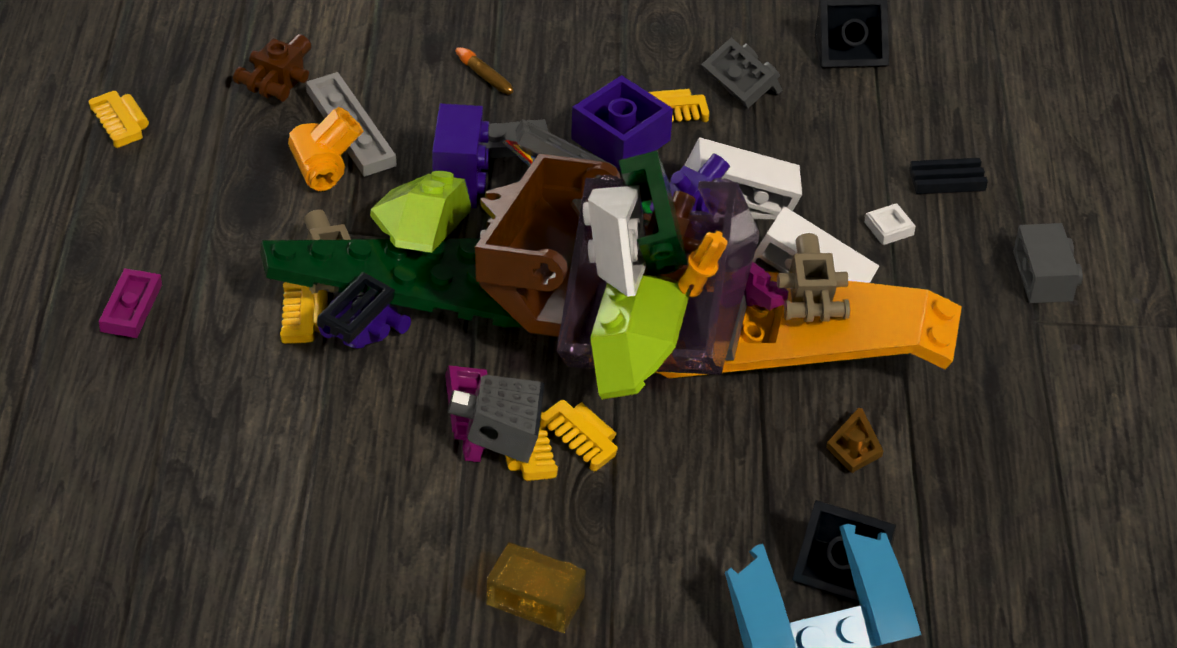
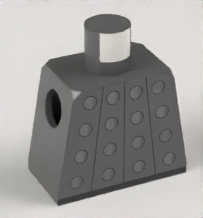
(502, 414)

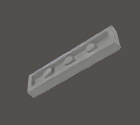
(370, 149)

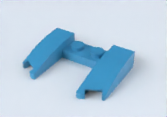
(881, 618)

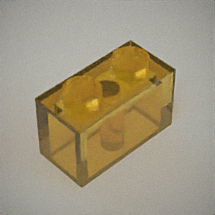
(536, 587)

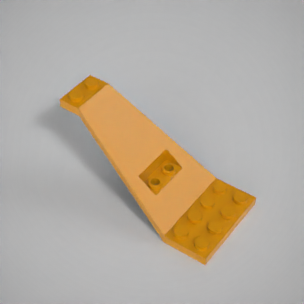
(880, 323)

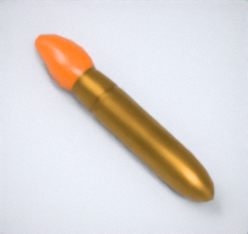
(485, 71)

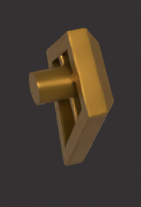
(855, 442)

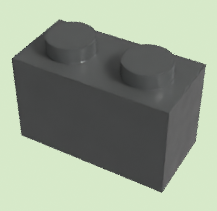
(1047, 263)

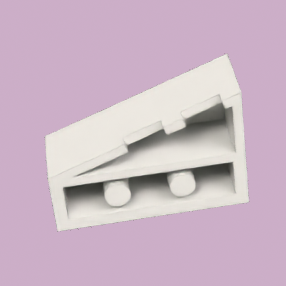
(764, 181)
(779, 246)

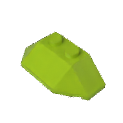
(423, 211)
(635, 334)

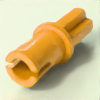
(703, 263)

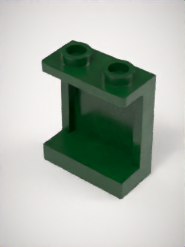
(665, 249)

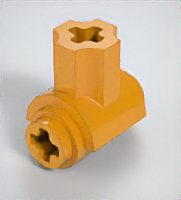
(320, 148)

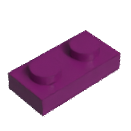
(130, 303)

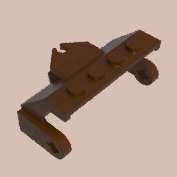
(531, 239)

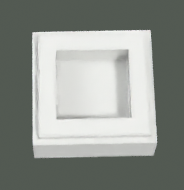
(889, 224)

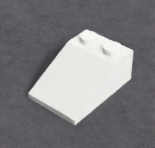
(616, 226)

